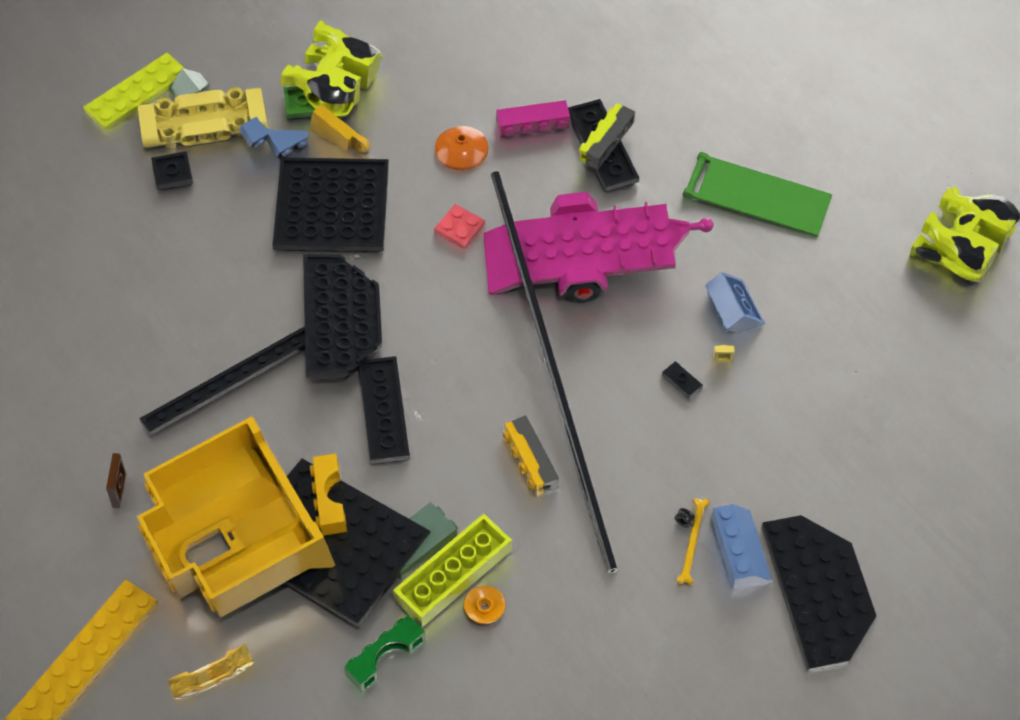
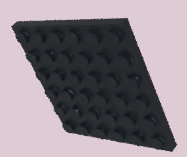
(331, 204)

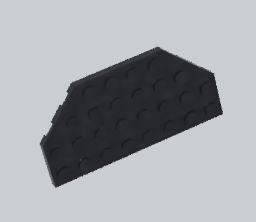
(339, 316)
(820, 589)

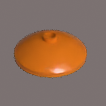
(461, 148)

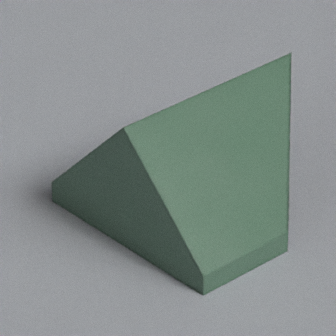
(187, 83)

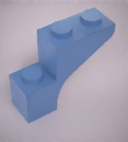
(280, 141)

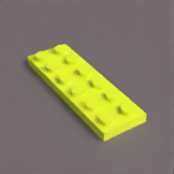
(135, 90)

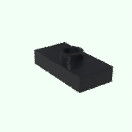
(682, 380)

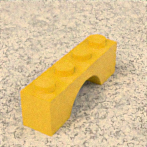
(331, 514)

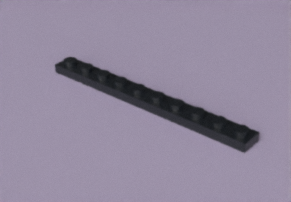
(224, 382)

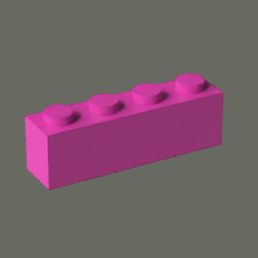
(533, 118)

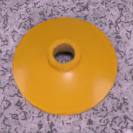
(488, 597)

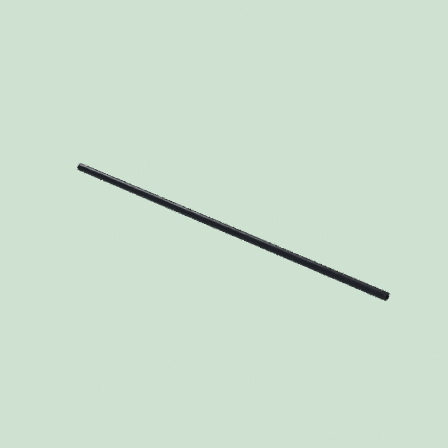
(554, 375)

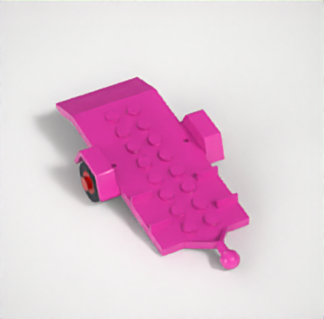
(586, 246)

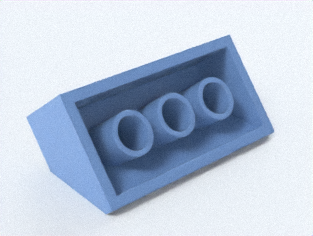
(740, 547)

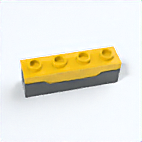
(531, 455)

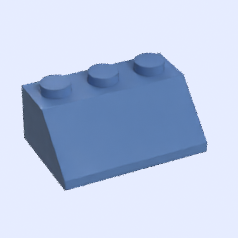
(734, 303)

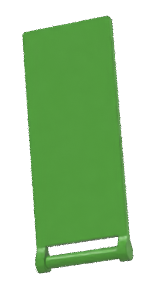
(759, 195)

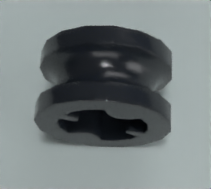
(684, 517)

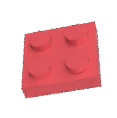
(459, 226)

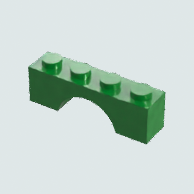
(404, 636)

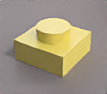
(723, 353)

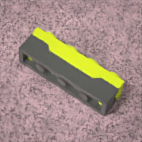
(606, 136)

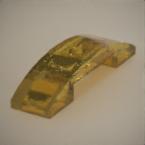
(212, 674)

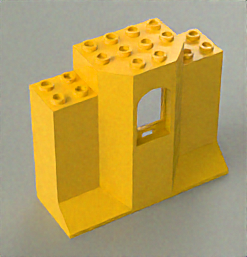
(238, 489)

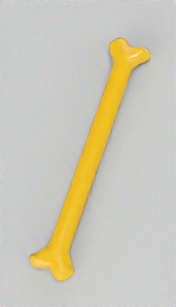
(700, 506)

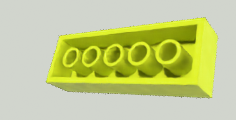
(452, 570)

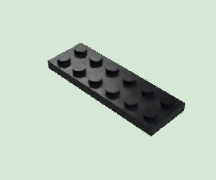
(618, 167)
(383, 410)

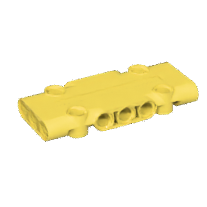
(199, 117)

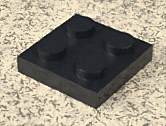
(171, 170)

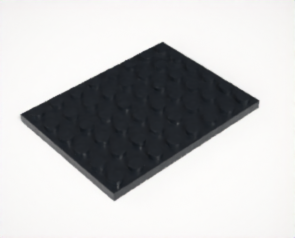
(365, 556)

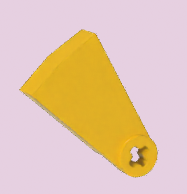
(336, 131)

